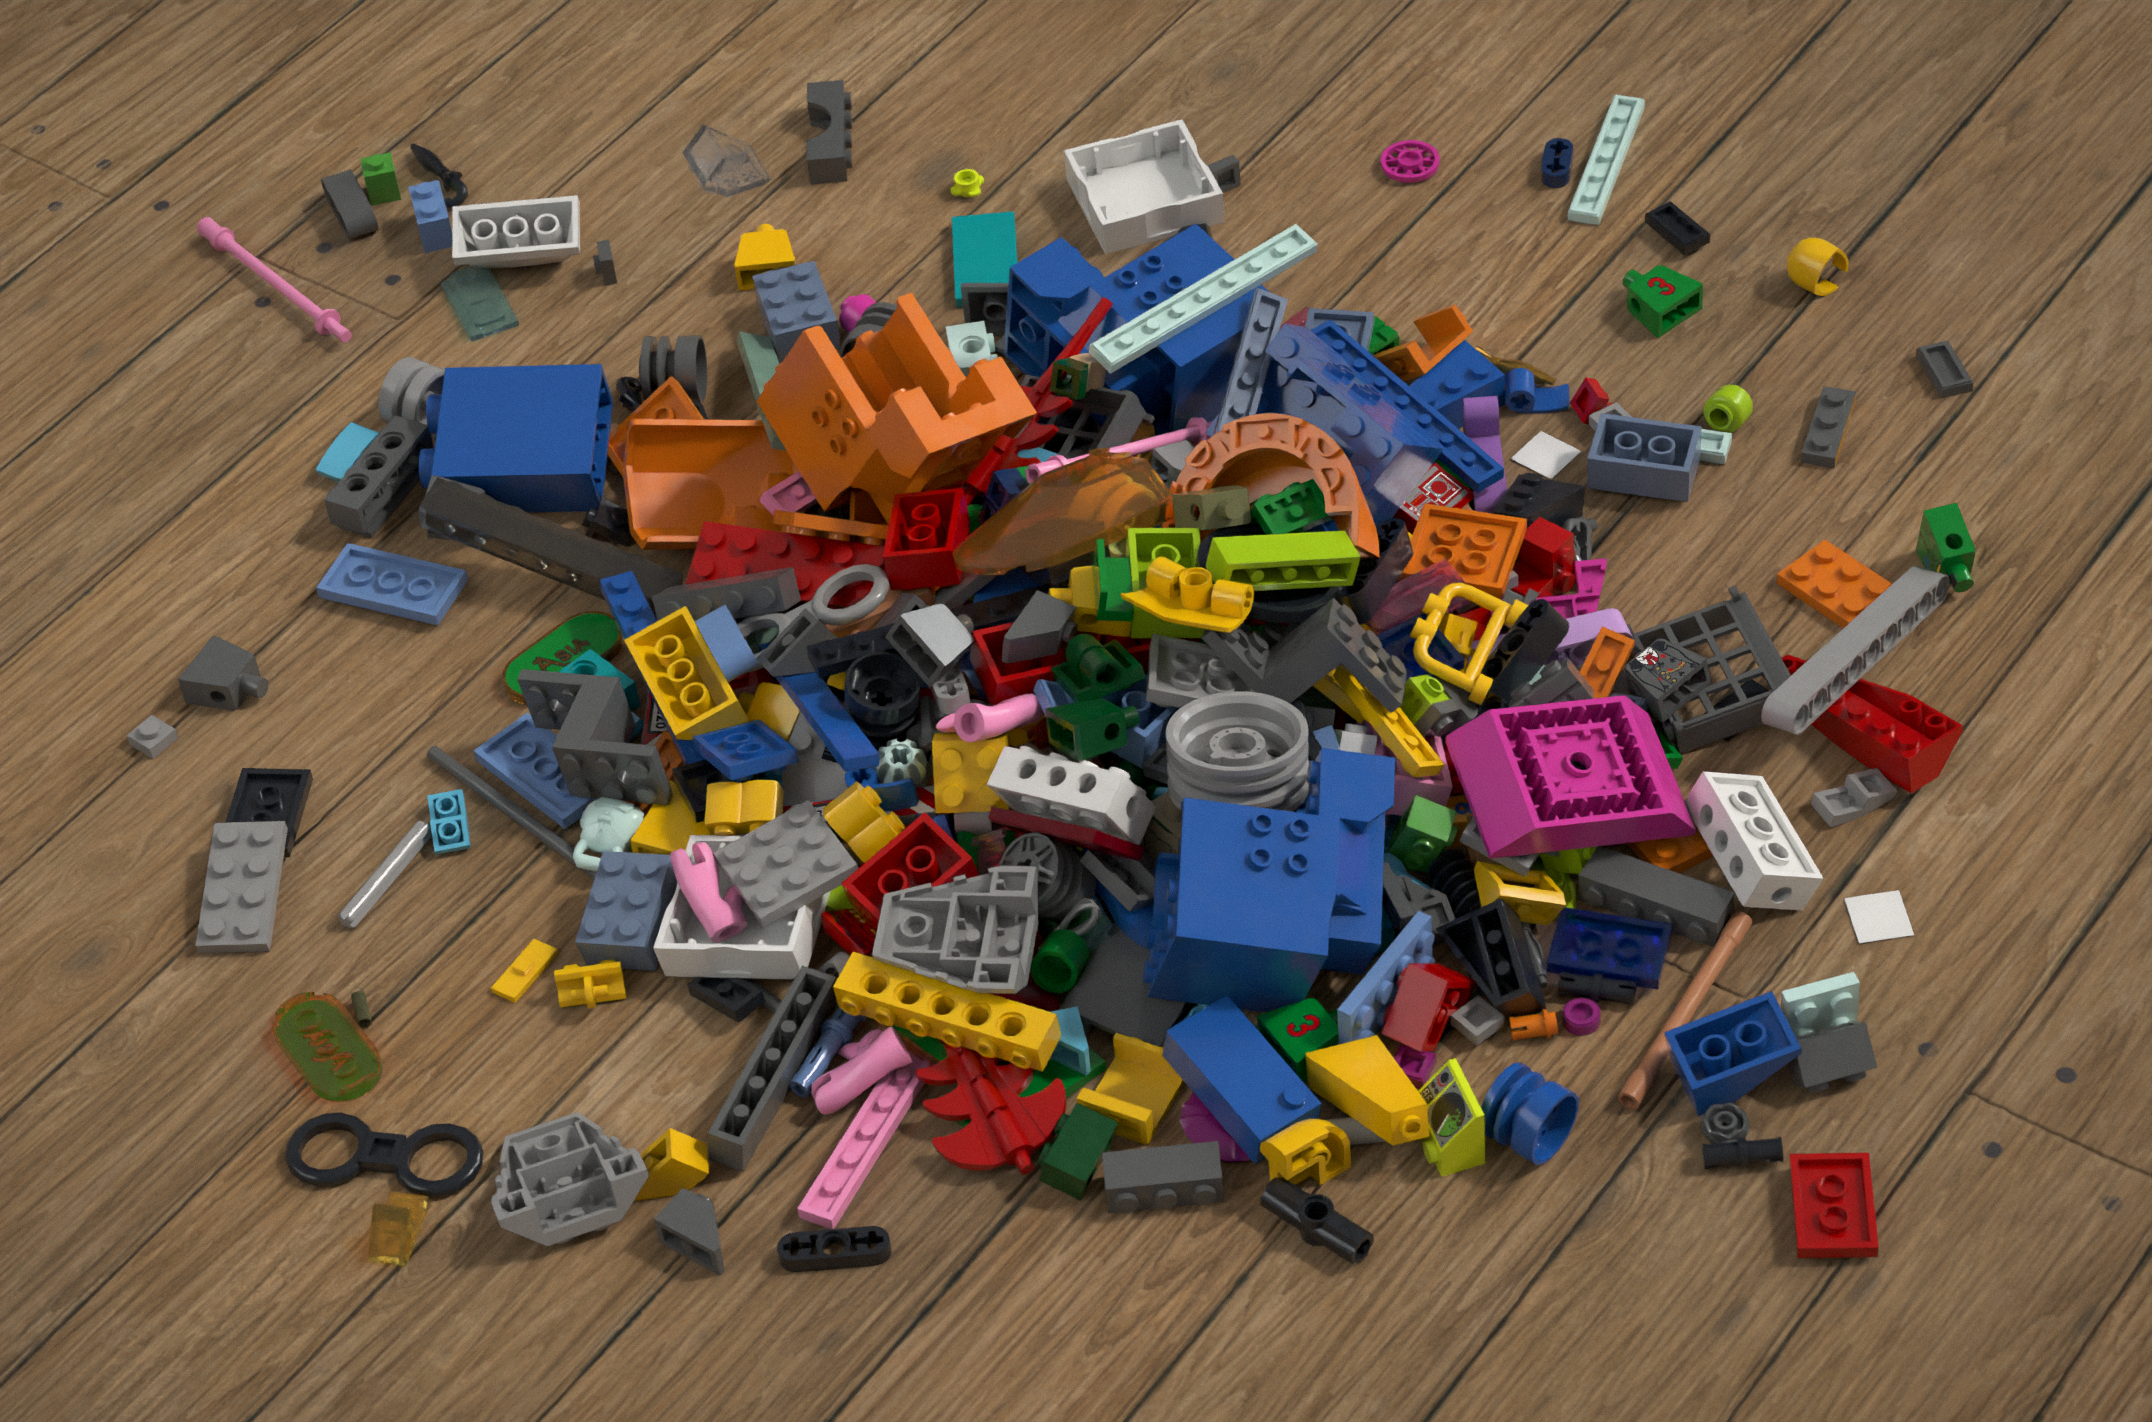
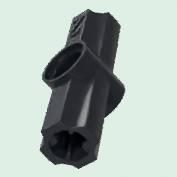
(1317, 1220)

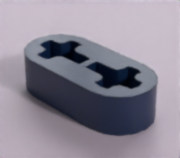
(1561, 163)

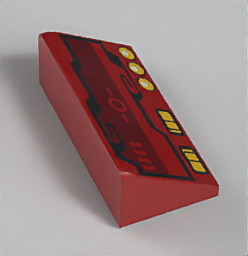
(850, 931)

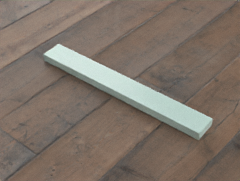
(1202, 298)

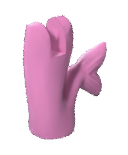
(981, 722)
(700, 887)
(868, 1062)

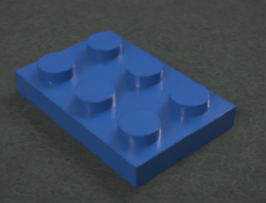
(745, 750)

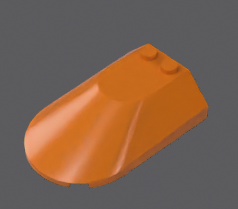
(693, 474)

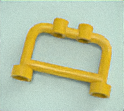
(1425, 630)

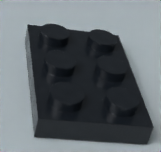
(272, 796)

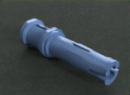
(835, 1034)

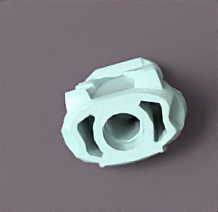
(606, 826)

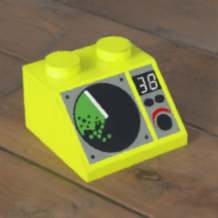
(1454, 1121)

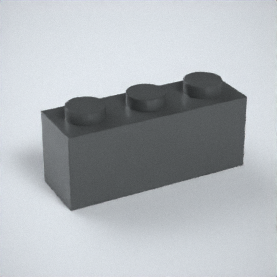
(1163, 1177)

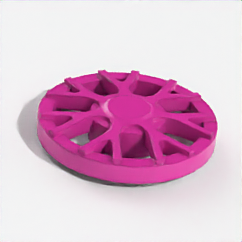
(1410, 161)

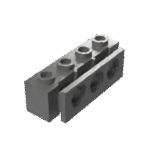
(379, 478)

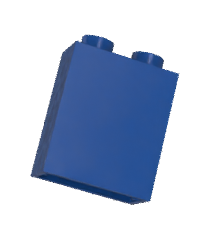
(523, 434)

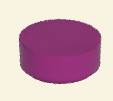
(1581, 1016)

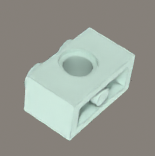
(970, 344)

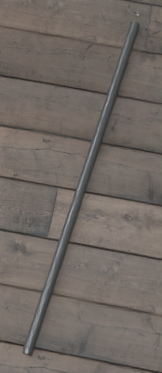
(537, 829)

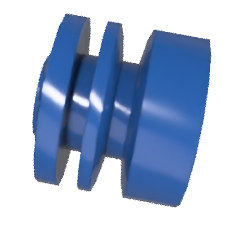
(1529, 1113)

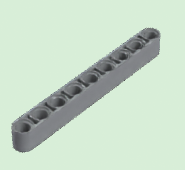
(1855, 650)

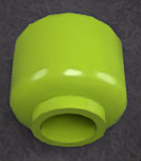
(1728, 408)

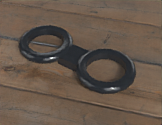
(384, 1154)

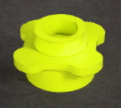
(967, 183)

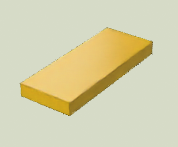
(524, 970)

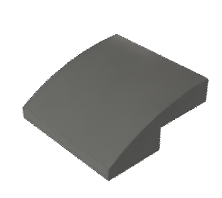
(1125, 878)

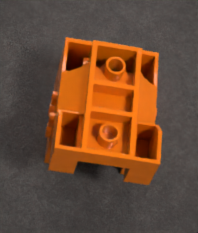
(889, 411)

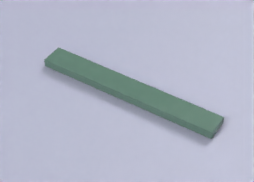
(760, 366)

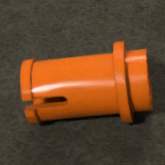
(1536, 1025)

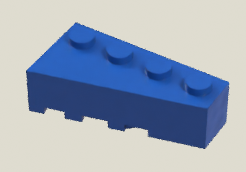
(1460, 376)

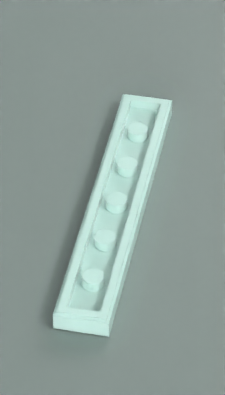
(1606, 160)

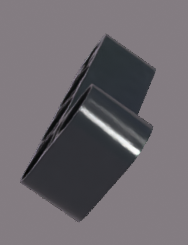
(1378, 575)
(1522, 652)

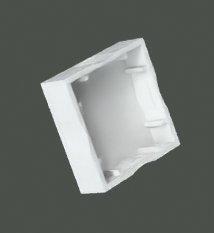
(1143, 186)
(754, 953)

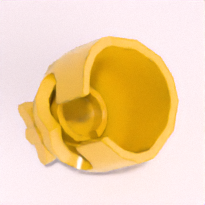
(1808, 261)

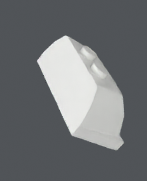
(516, 232)

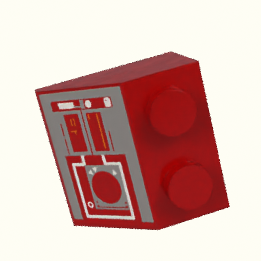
(1434, 488)

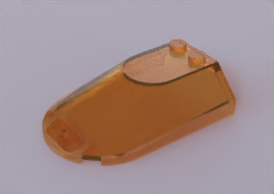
(1066, 513)

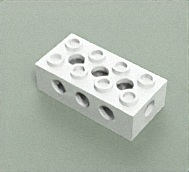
(1072, 792)
(1753, 841)

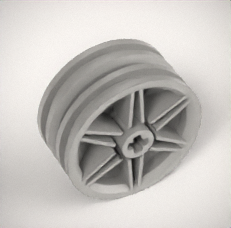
(1238, 751)

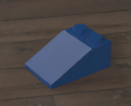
(1731, 1051)

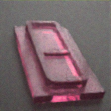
(1410, 596)

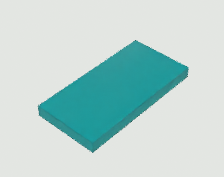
(983, 249)

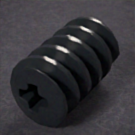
(1455, 877)

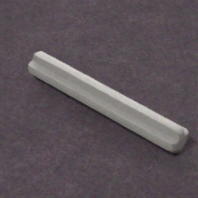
(385, 875)

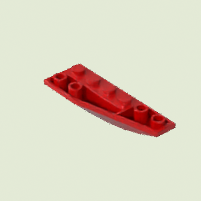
(1888, 731)

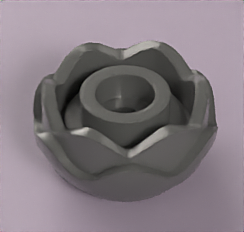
(1724, 1123)

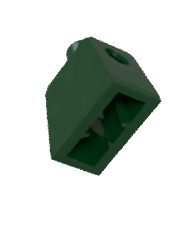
(1089, 727)

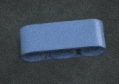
(726, 643)

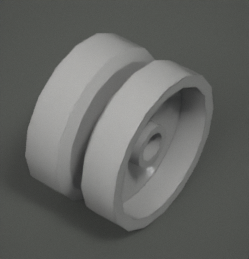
(407, 390)

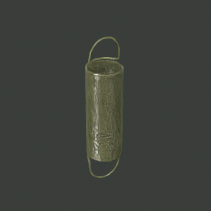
(361, 1009)

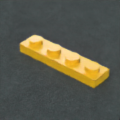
(1394, 728)

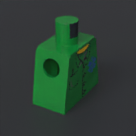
(1947, 545)

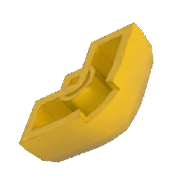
(1308, 1150)

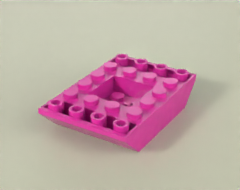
(1536, 801)

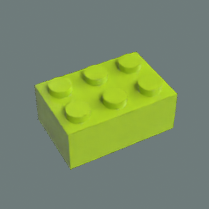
(1142, 548)

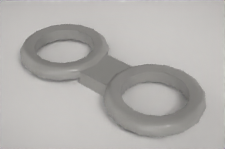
(819, 603)

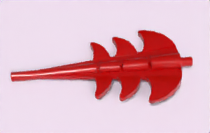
(1006, 449)
(1002, 1123)

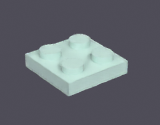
(1821, 1004)

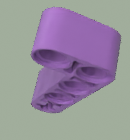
(1482, 427)

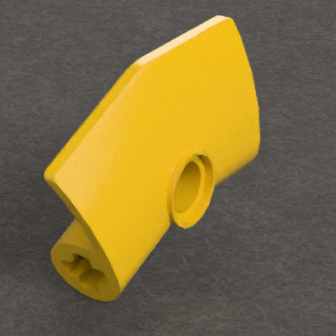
(1190, 597)

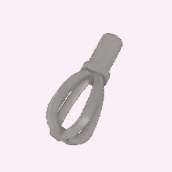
(1083, 904)

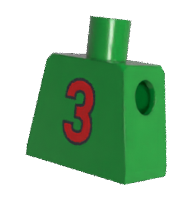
(1662, 298)
(1299, 1030)

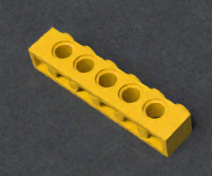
(931, 998)

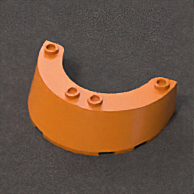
(1270, 454)

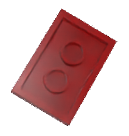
(1833, 1205)

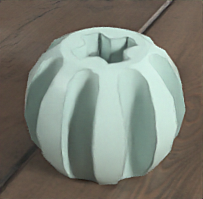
(901, 762)

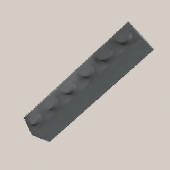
(771, 1068)

